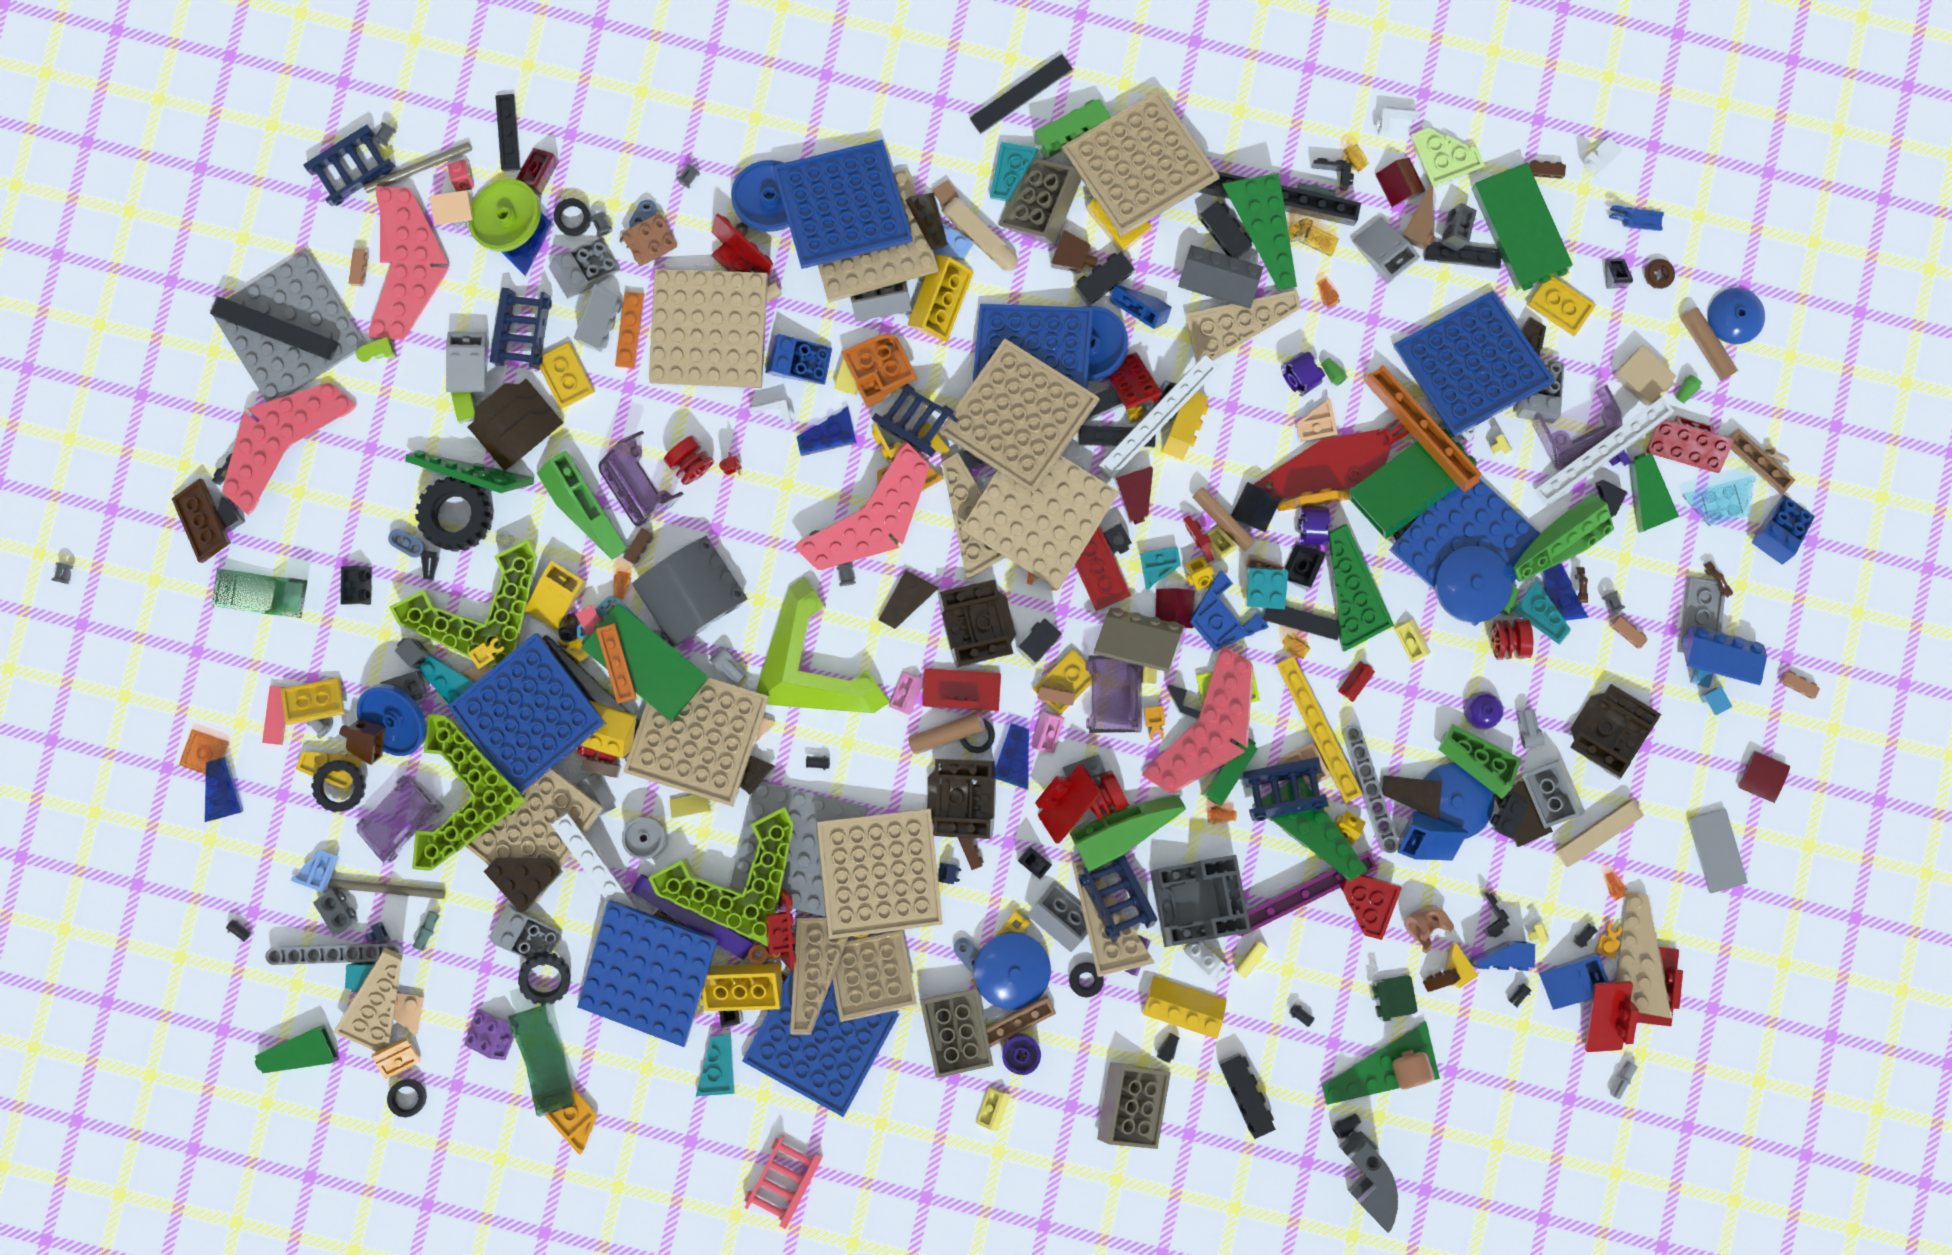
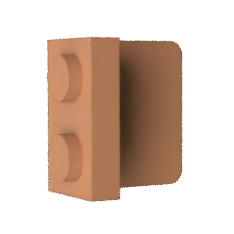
(649, 239)

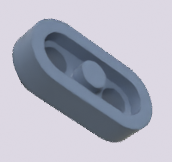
(642, 214)
(407, 543)
(968, 955)

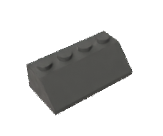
(1220, 276)

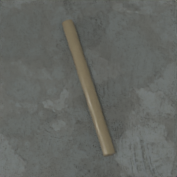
(418, 167)
(387, 888)

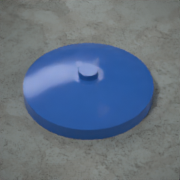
(757, 197)
(1108, 344)
(1473, 584)
(399, 715)
(1463, 798)
(1012, 970)

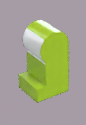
(375, 350)

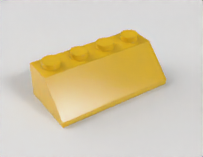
(940, 298)
(616, 735)
(743, 987)
(1185, 1007)

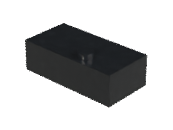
(1039, 641)

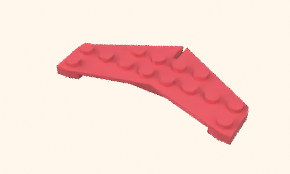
(411, 275)
(281, 425)
(868, 529)
(1221, 720)

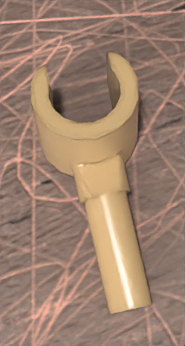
(1776, 456)

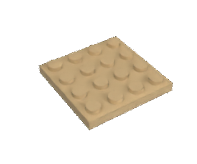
(873, 977)

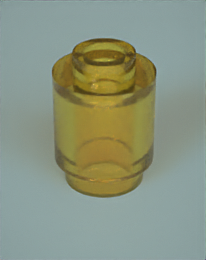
(1356, 156)
(1295, 646)

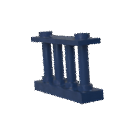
(334, 153)
(506, 318)
(911, 435)
(1277, 773)
(1128, 882)

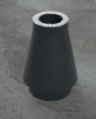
(429, 564)
(568, 629)
(1167, 1050)
(1343, 1127)

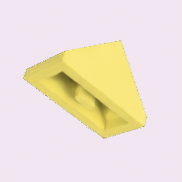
(1221, 543)

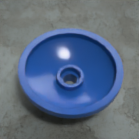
(1726, 321)

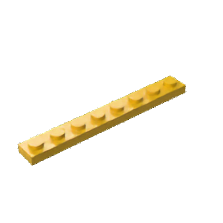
(1319, 729)

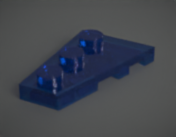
(525, 254)
(830, 434)
(1561, 593)
(1014, 757)
(220, 791)

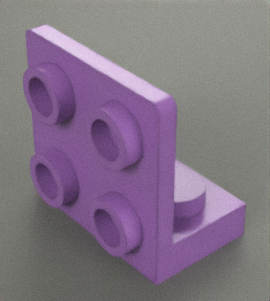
(489, 1036)

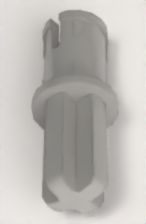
(1623, 1080)

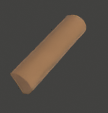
(1709, 344)
(1761, 462)
(1223, 519)
(947, 733)
(1019, 1020)

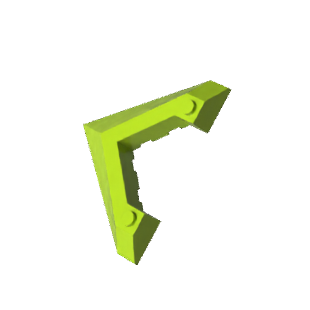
(465, 634)
(794, 688)
(490, 801)
(728, 906)

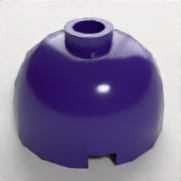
(1483, 710)

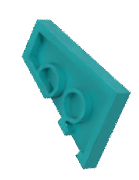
(1010, 169)
(1543, 614)
(445, 679)
(718, 1071)

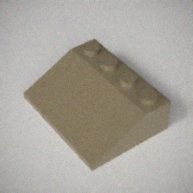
(1041, 201)
(1139, 639)
(956, 1032)
(1133, 1106)

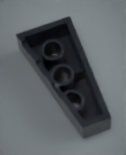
(1246, 1095)

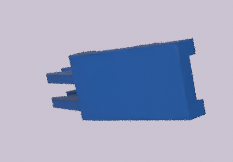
(1638, 218)

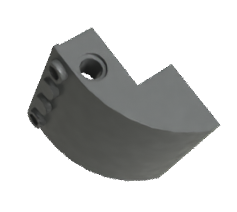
(689, 591)
(1200, 901)
(1376, 1187)

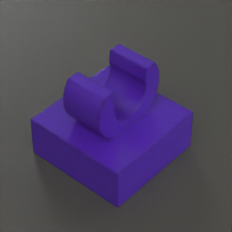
(1621, 457)

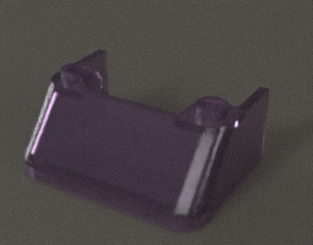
(1563, 450)
(631, 484)

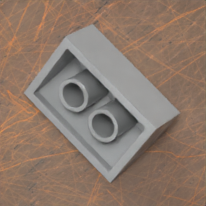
(881, 302)
(598, 318)
(1553, 793)
(1060, 916)

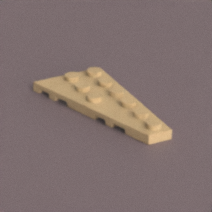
(963, 497)
(1641, 958)
(813, 972)

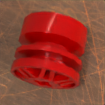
(691, 463)
(1515, 639)
(1110, 795)

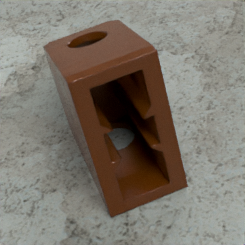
(1072, 254)
(364, 740)

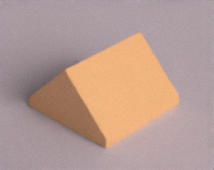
(452, 207)

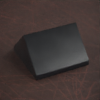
(1256, 507)
(1304, 566)

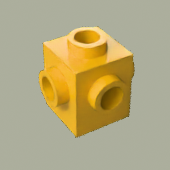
(1201, 576)
(1350, 826)

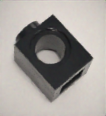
(1111, 533)

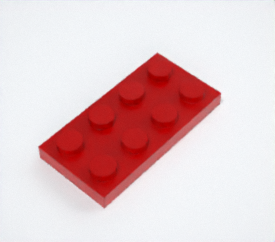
(1100, 573)

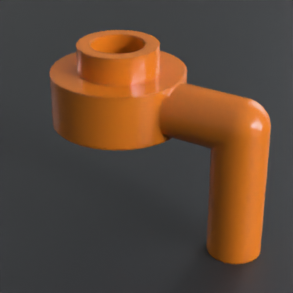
(765, 955)

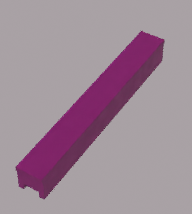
(1301, 895)

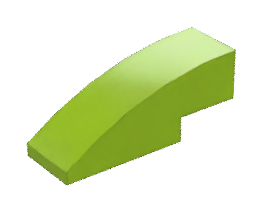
(464, 406)

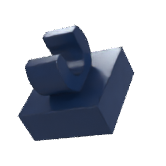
(947, 873)
(379, 933)

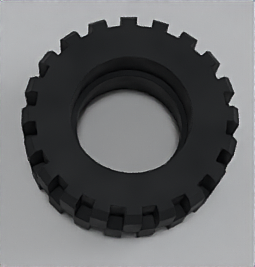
(430, 506)

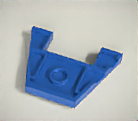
(1216, 621)

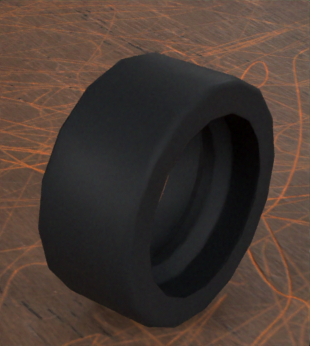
(582, 228)
(986, 746)
(391, 1101)

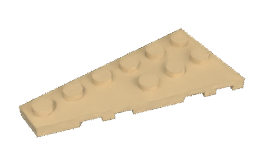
(1230, 325)
(1110, 957)
(372, 1010)

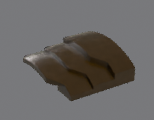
(513, 422)
(977, 623)
(1612, 729)
(962, 798)

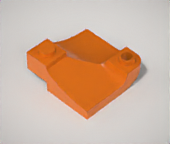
(878, 367)

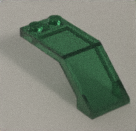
(259, 593)
(543, 1060)

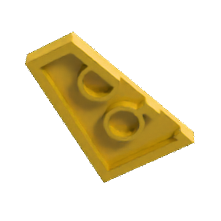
(311, 761)

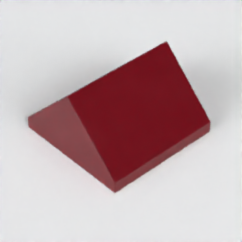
(538, 169)
(1400, 182)
(1175, 605)

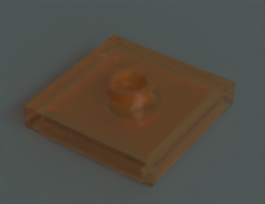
(201, 749)

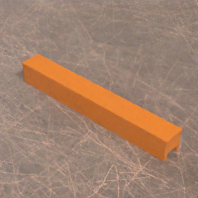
(1423, 428)

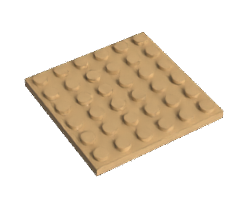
(1140, 162)
(882, 267)
(708, 328)
(1019, 415)
(1045, 528)
(705, 741)
(529, 830)
(879, 873)

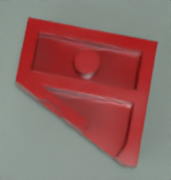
(1201, 540)

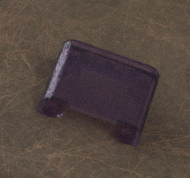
(1115, 696)
(398, 818)

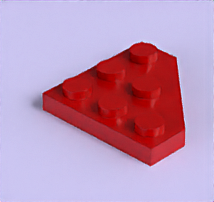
(1371, 903)

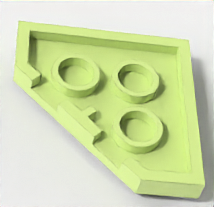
(1444, 156)

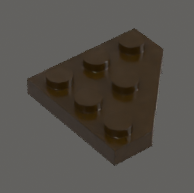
(523, 878)

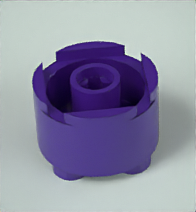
(1302, 373)
(1313, 525)
(1017, 1064)

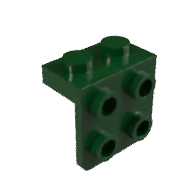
(1394, 997)

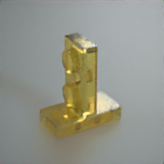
(1311, 236)

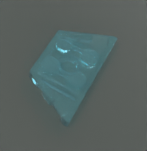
(1722, 501)

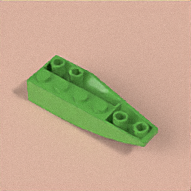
(579, 503)
(1566, 537)
(1123, 830)

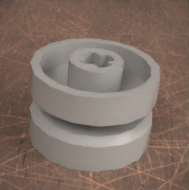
(655, 842)

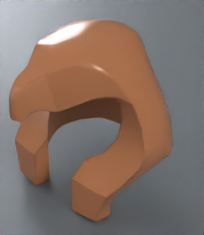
(1424, 921)

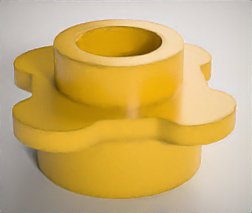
(1135, 413)

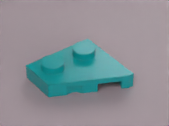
(1158, 564)

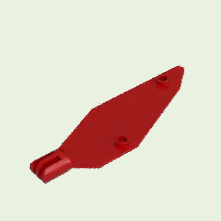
(1333, 463)

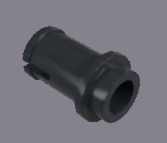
(818, 762)
(238, 930)
(1585, 935)
(1521, 993)
(1297, 1012)

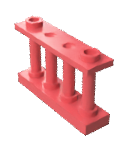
(793, 1197)

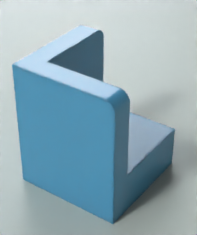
(1701, 678)
(1716, 700)

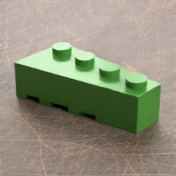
(1063, 130)
(1481, 759)

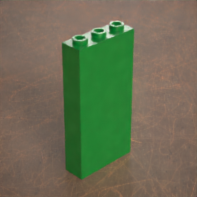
(1522, 227)
(1403, 488)
(656, 668)

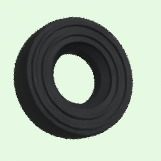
(1074, 980)

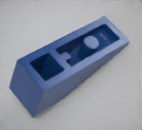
(1142, 306)

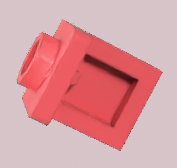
(460, 175)

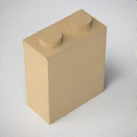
(1645, 376)

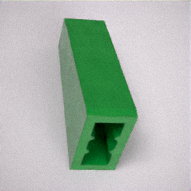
(1650, 494)
(1229, 774)
(302, 1051)

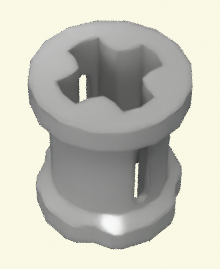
(320, 727)

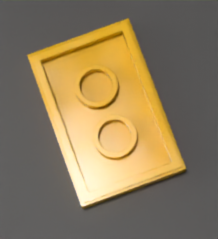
(1561, 305)
(565, 376)
(1067, 675)
(312, 701)

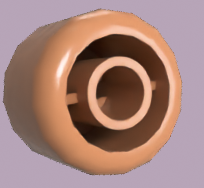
(1412, 1070)

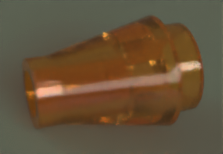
(1328, 293)
(621, 583)
(1220, 815)
(1615, 886)

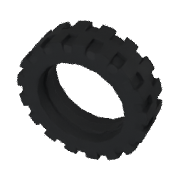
(318, 788)
(542, 959)

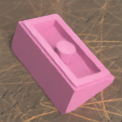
(906, 693)
(1047, 732)

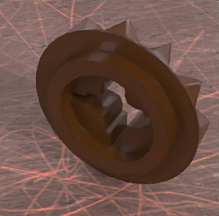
(1667, 270)

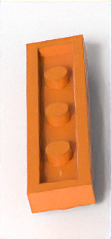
(629, 330)
(616, 663)

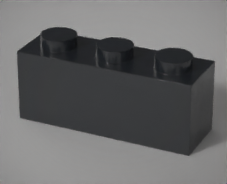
(1225, 230)
(1104, 278)

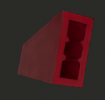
(1135, 494)

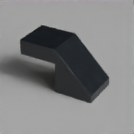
(1178, 695)

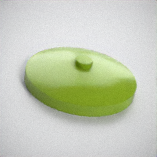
(505, 215)

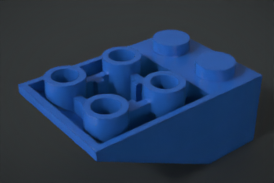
(798, 359)
(1783, 530)
(1430, 838)
(1513, 954)
(1573, 981)

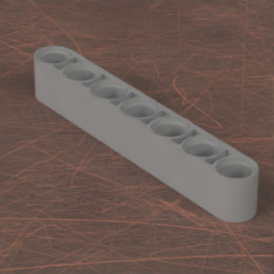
(1377, 796)
(325, 956)

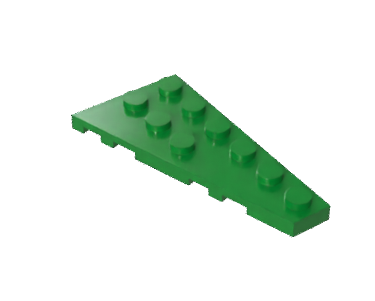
(1263, 214)
(476, 473)
(1358, 602)
(1318, 833)
(1376, 1071)

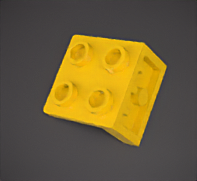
(887, 453)

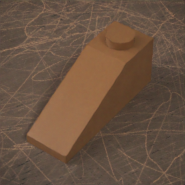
(1422, 225)

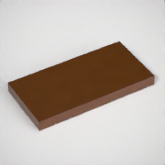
(201, 520)

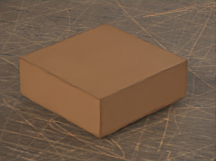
(945, 193)

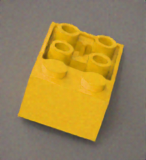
(555, 595)

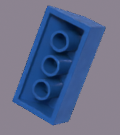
(1724, 654)

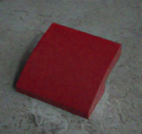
(1764, 776)

